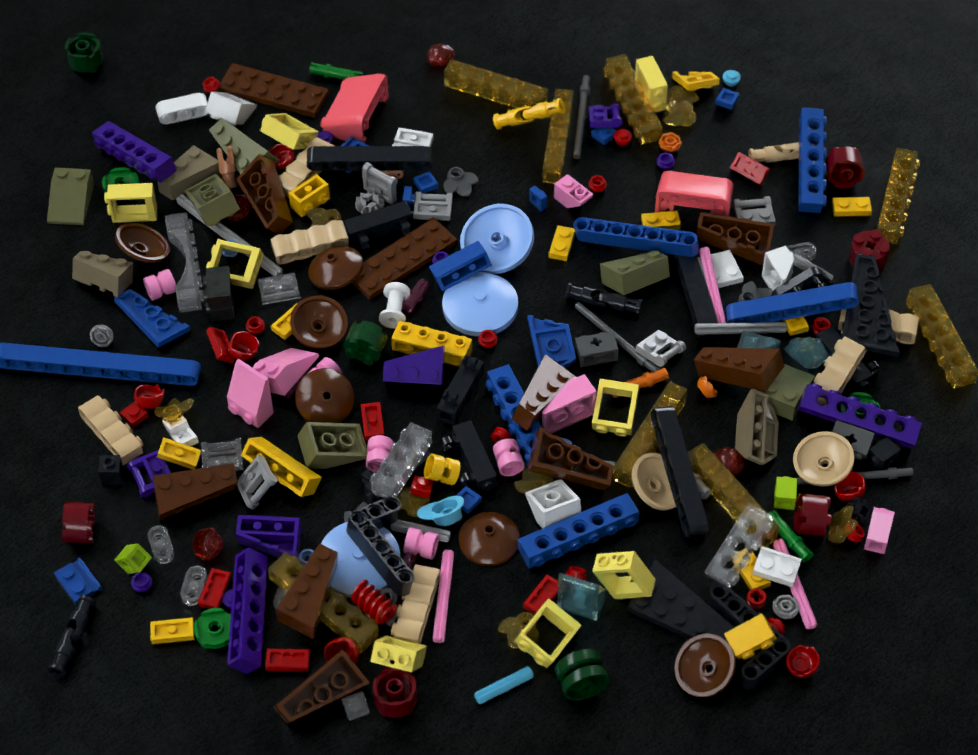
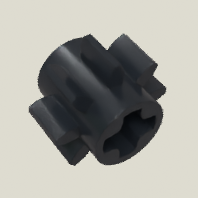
(861, 509)

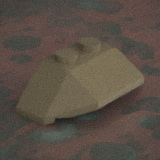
(757, 428)

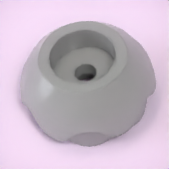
(98, 339)
(785, 601)

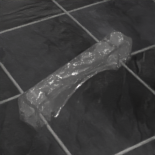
(187, 289)

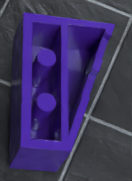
(420, 367)
(270, 534)

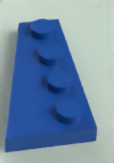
(151, 319)

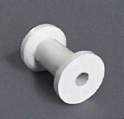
(396, 294)

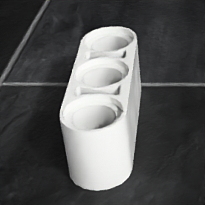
(182, 108)

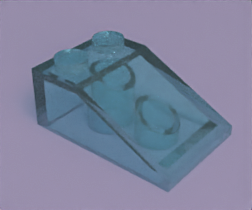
(580, 596)

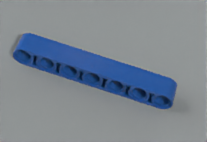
(636, 236)
(794, 304)

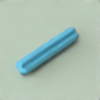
(503, 685)

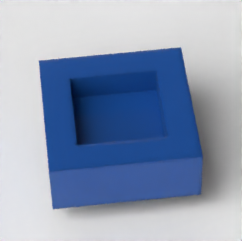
(727, 98)
(603, 135)
(425, 182)
(408, 196)
(538, 198)
(470, 498)

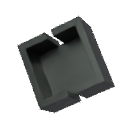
(218, 293)

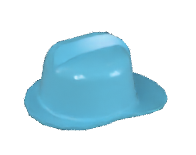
(443, 512)

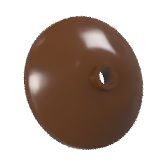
(142, 243)
(335, 267)
(319, 312)
(314, 406)
(489, 547)
(694, 663)

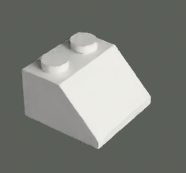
(229, 108)
(777, 267)
(553, 503)

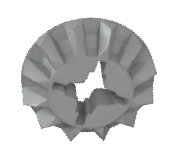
(361, 202)

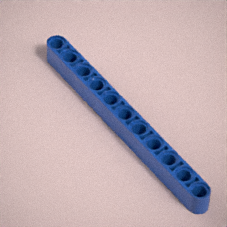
(99, 364)

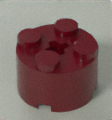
(845, 167)
(870, 244)
(812, 515)
(78, 522)
(395, 692)

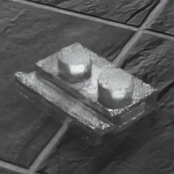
(278, 288)

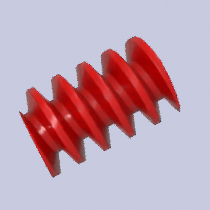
(373, 603)

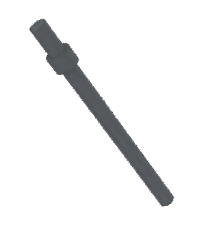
(584, 92)
(644, 362)
(890, 473)

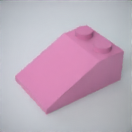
(285, 368)
(249, 394)
(570, 405)

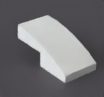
(181, 432)

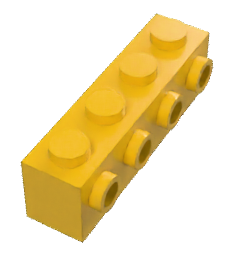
(414, 339)
(283, 466)

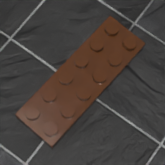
(273, 90)
(403, 257)

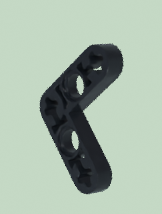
(804, 281)

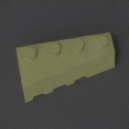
(243, 147)

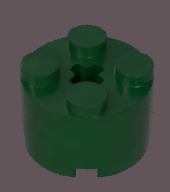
(84, 52)
(365, 342)

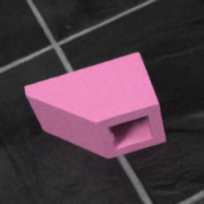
(570, 192)
(879, 530)

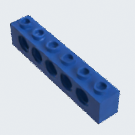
(809, 201)
(506, 391)
(584, 522)

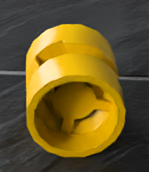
(442, 469)

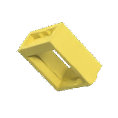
(652, 82)
(288, 130)
(131, 213)
(253, 265)
(620, 389)
(637, 585)
(559, 619)
(406, 654)

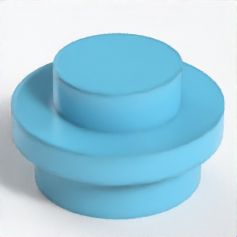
(731, 77)

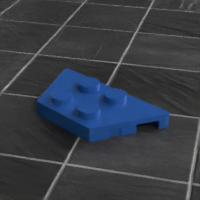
(553, 340)

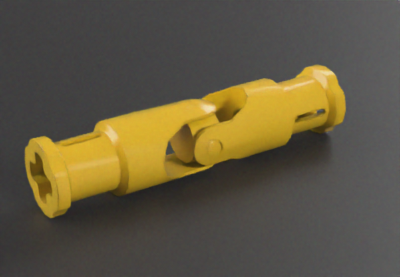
(540, 111)

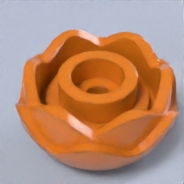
(670, 142)
(706, 387)

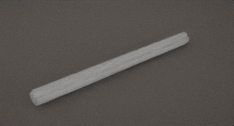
(227, 234)

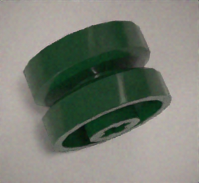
(581, 674)

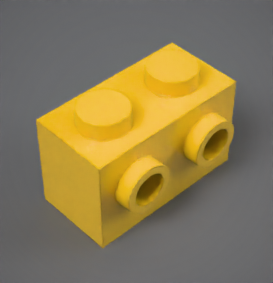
(309, 195)
(750, 637)

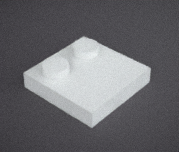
(725, 269)

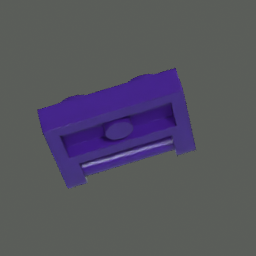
(599, 119)
(153, 466)

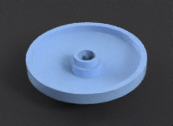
(503, 233)
(480, 304)
(352, 563)

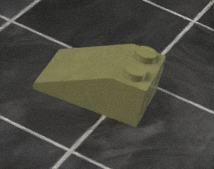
(70, 196)
(212, 200)
(787, 391)
(331, 444)

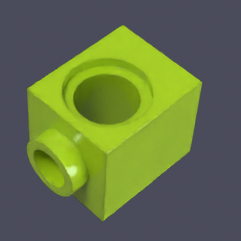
(785, 493)
(133, 558)

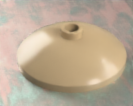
(823, 449)
(652, 482)

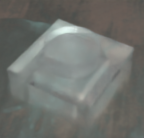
(355, 706)

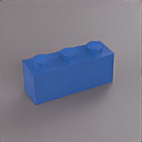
(460, 266)

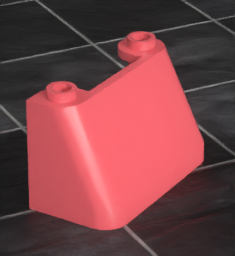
(355, 105)
(694, 192)

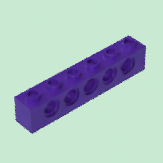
(134, 152)
(810, 405)
(247, 611)

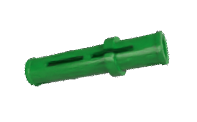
(330, 71)
(794, 542)

